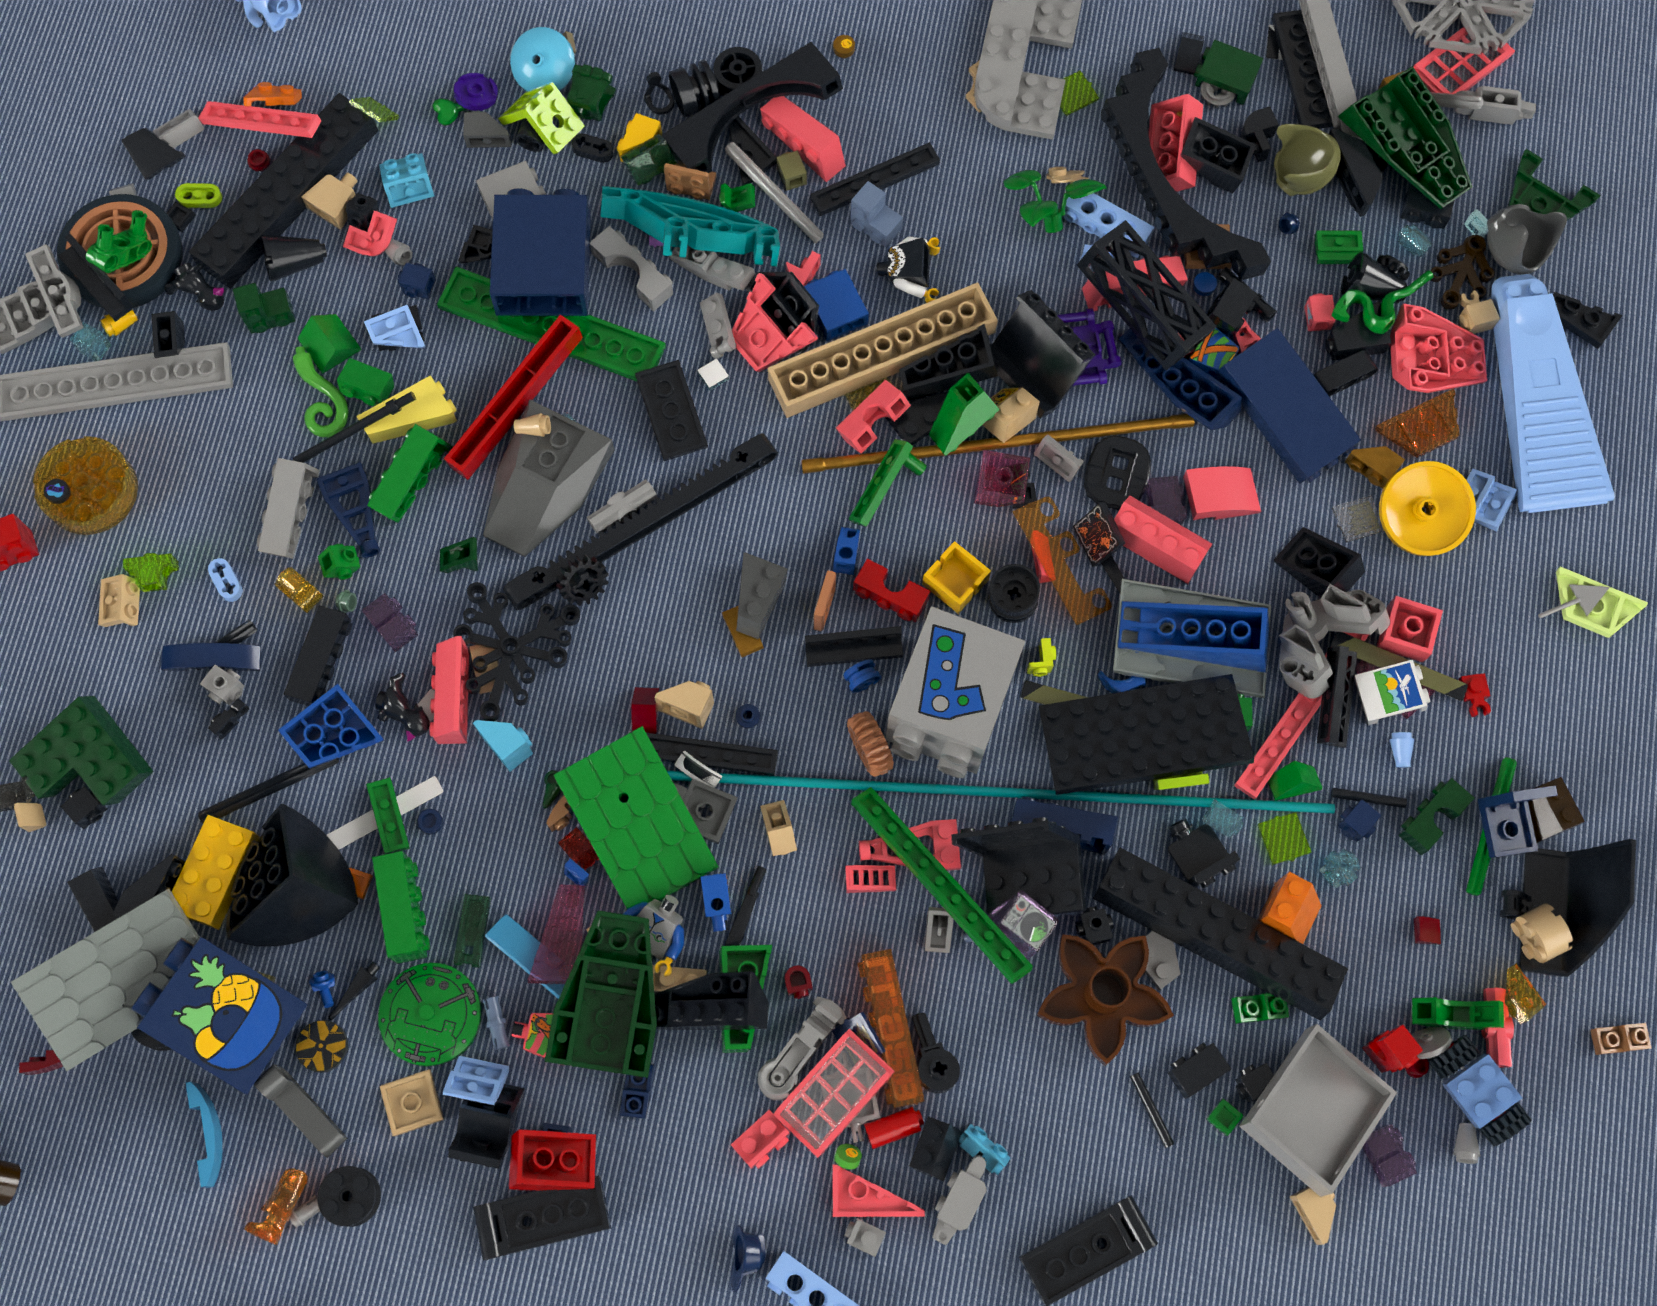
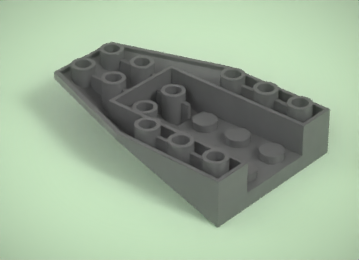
(543, 481)

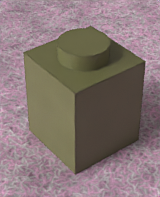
(791, 170)

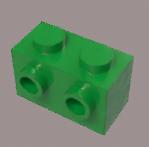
(365, 382)

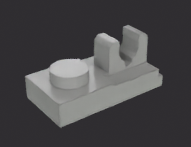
(1058, 458)

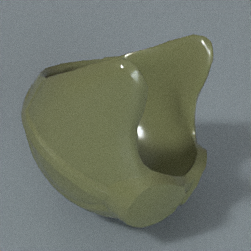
(1306, 159)

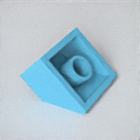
(506, 741)

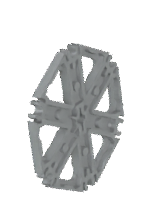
(1474, 19)

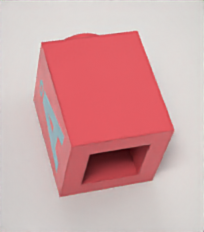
(1319, 311)

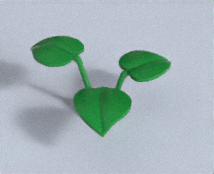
(1048, 210)

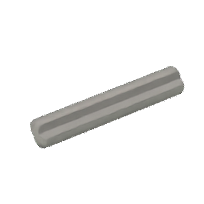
(1458, 101)

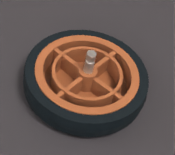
(144, 278)

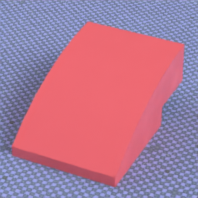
(1221, 492)

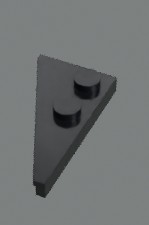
(752, 147)

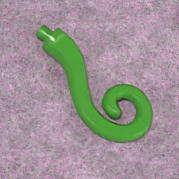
(306, 370)

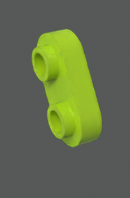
(200, 195)

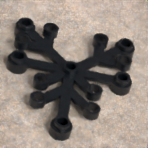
(502, 672)

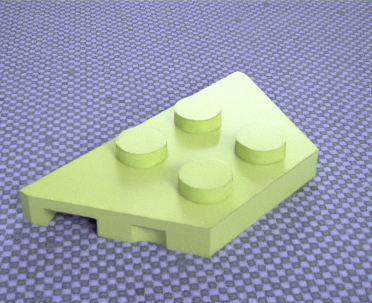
(1609, 613)

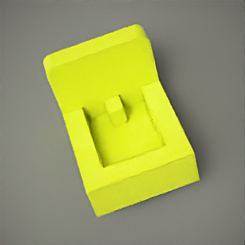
(1047, 655)

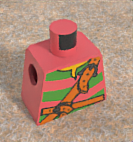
(535, 1033)

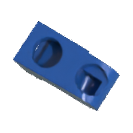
(846, 551)

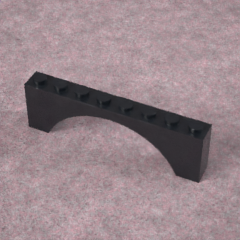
(800, 73)

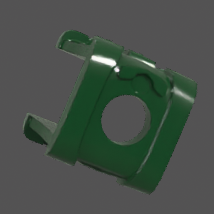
(590, 91)

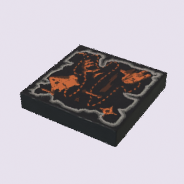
(1099, 534)

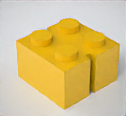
(958, 579)

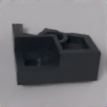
(150, 152)

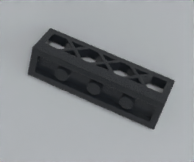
(95, 280)
(853, 646)
(1333, 700)

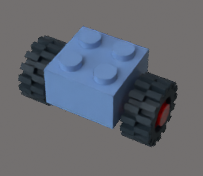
(1481, 1091)

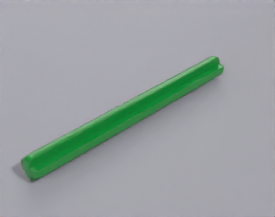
(1482, 857)

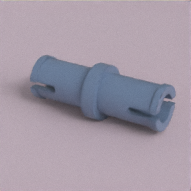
(496, 1023)

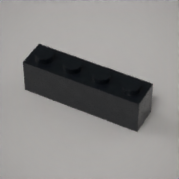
(318, 656)

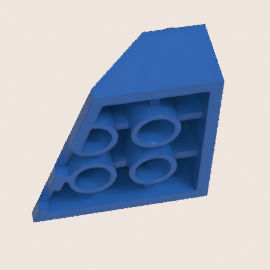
(329, 729)

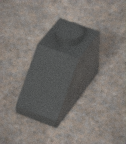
(484, 131)

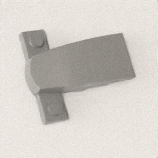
(40, 304)

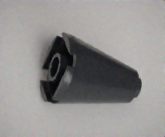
(290, 255)
(1371, 278)

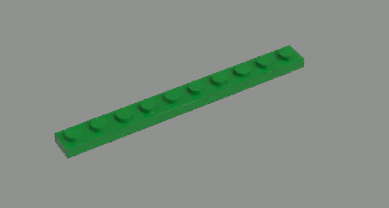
(942, 886)

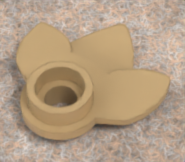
(1060, 175)

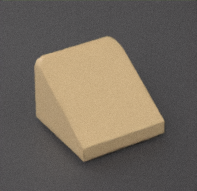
(30, 816)

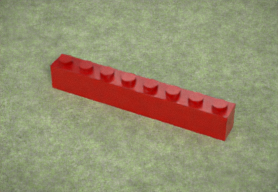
(513, 397)

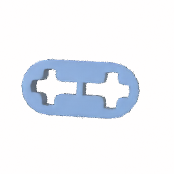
(220, 582)

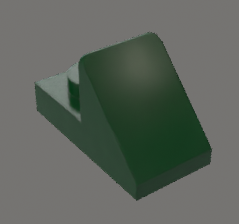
(459, 555)

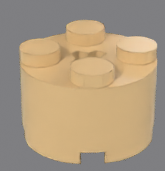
(1542, 933)

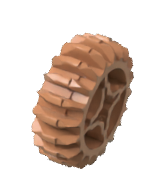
(870, 743)

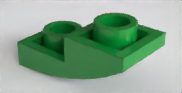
(1259, 1008)

